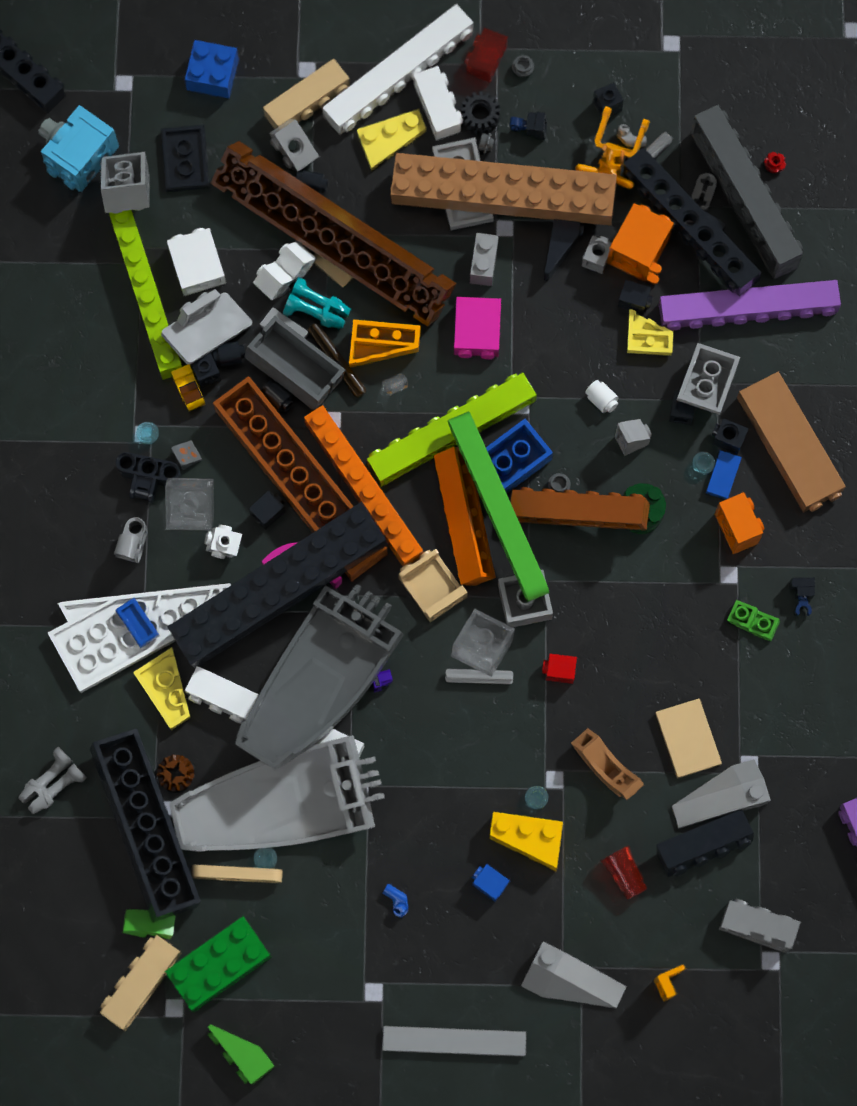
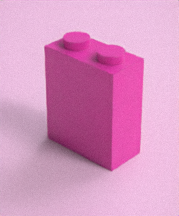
(477, 327)

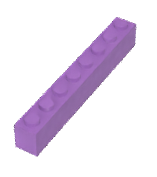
(754, 304)

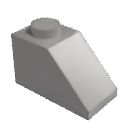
(632, 435)

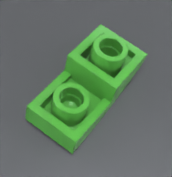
(753, 621)
(140, 924)

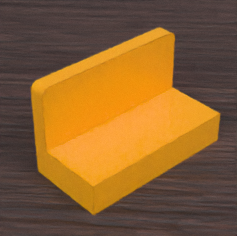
(664, 985)

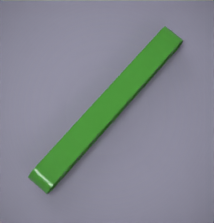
(498, 506)

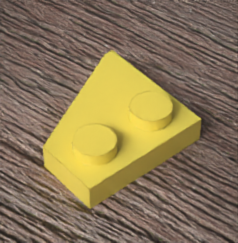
(648, 337)

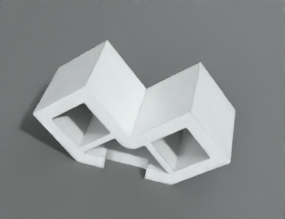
(291, 264)

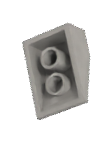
(708, 378)

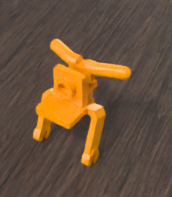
(614, 155)

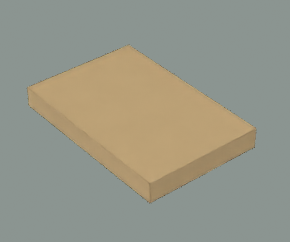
(688, 738)

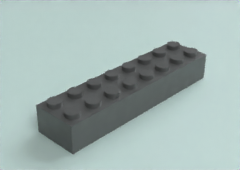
(746, 191)

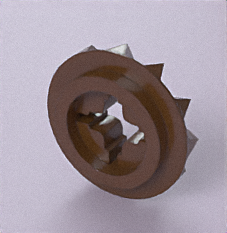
(180, 782)

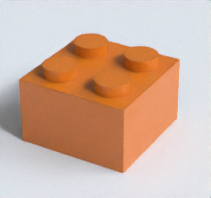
(739, 522)

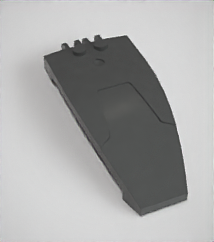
(319, 676)

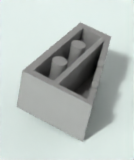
(759, 925)

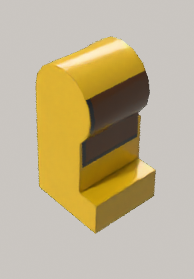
(188, 387)

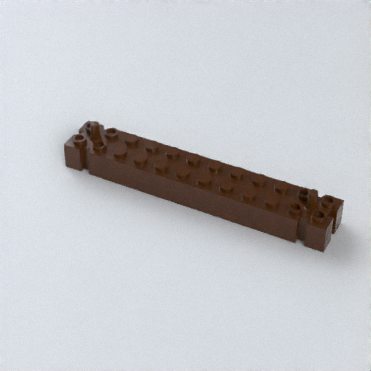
(333, 233)

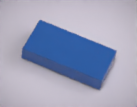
(723, 475)
(137, 622)

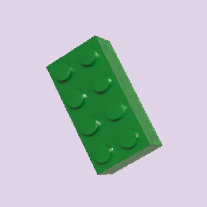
(218, 964)

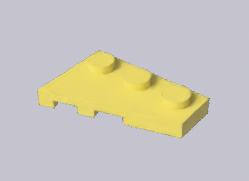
(388, 136)
(164, 687)

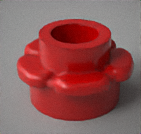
(774, 168)

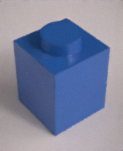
(490, 882)

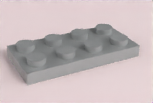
(465, 150)

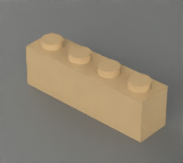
(307, 95)
(140, 983)

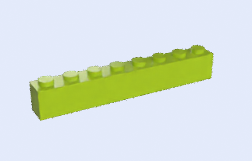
(145, 290)
(437, 437)

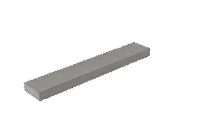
(454, 1041)

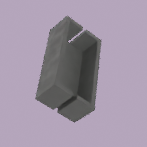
(294, 363)

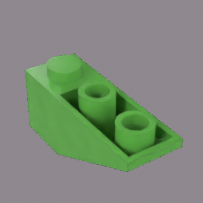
(247, 1056)

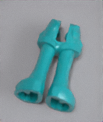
(324, 315)

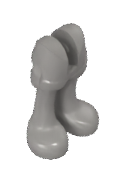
(39, 785)

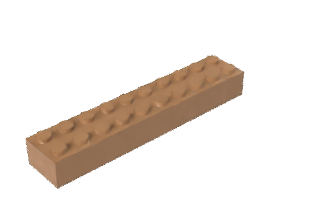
(503, 189)

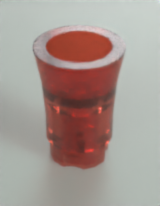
(625, 872)

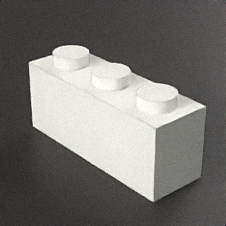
(438, 102)

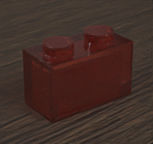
(486, 55)

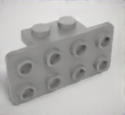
(205, 325)

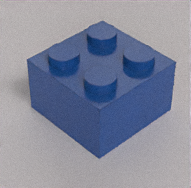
(211, 69)

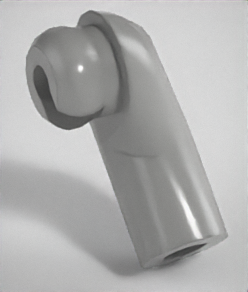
(627, 138)

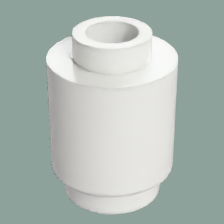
(602, 396)

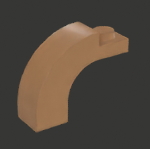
(605, 765)

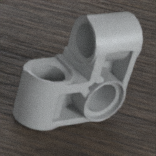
(131, 545)

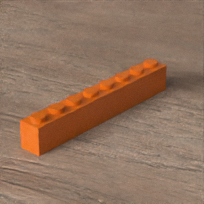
(363, 485)

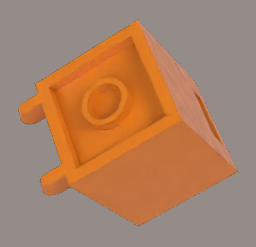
(641, 243)

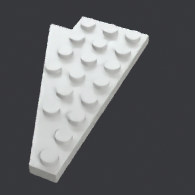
(98, 642)

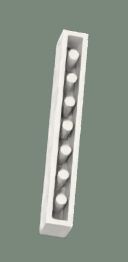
(398, 69)
(234, 700)

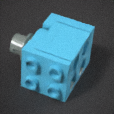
(76, 147)

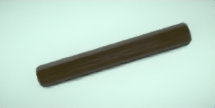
(331, 351)

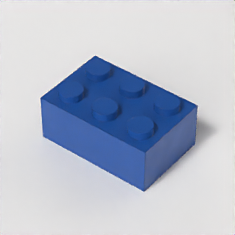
(518, 454)

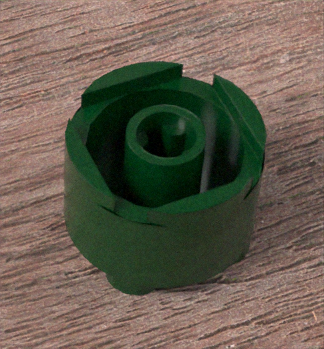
(656, 501)

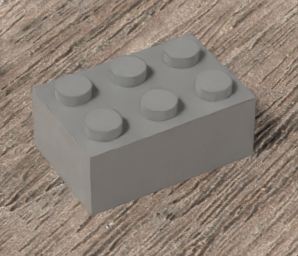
(125, 182)

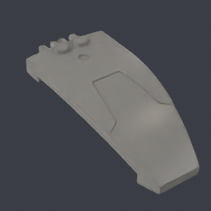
(263, 807)

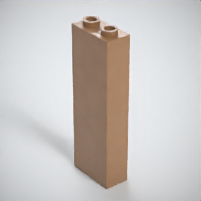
(791, 442)

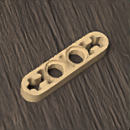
(236, 874)

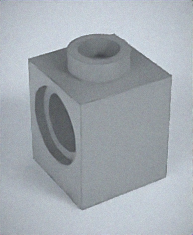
(594, 262)

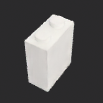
(196, 261)

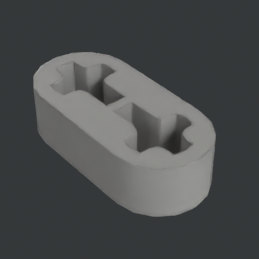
(697, 193)

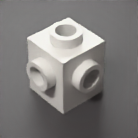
(230, 540)

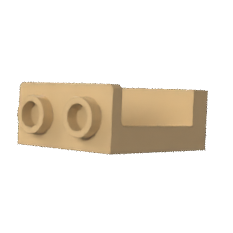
(432, 585)

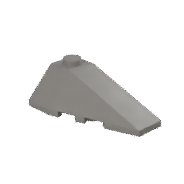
(733, 789)
(568, 979)

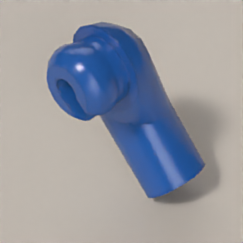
(399, 899)

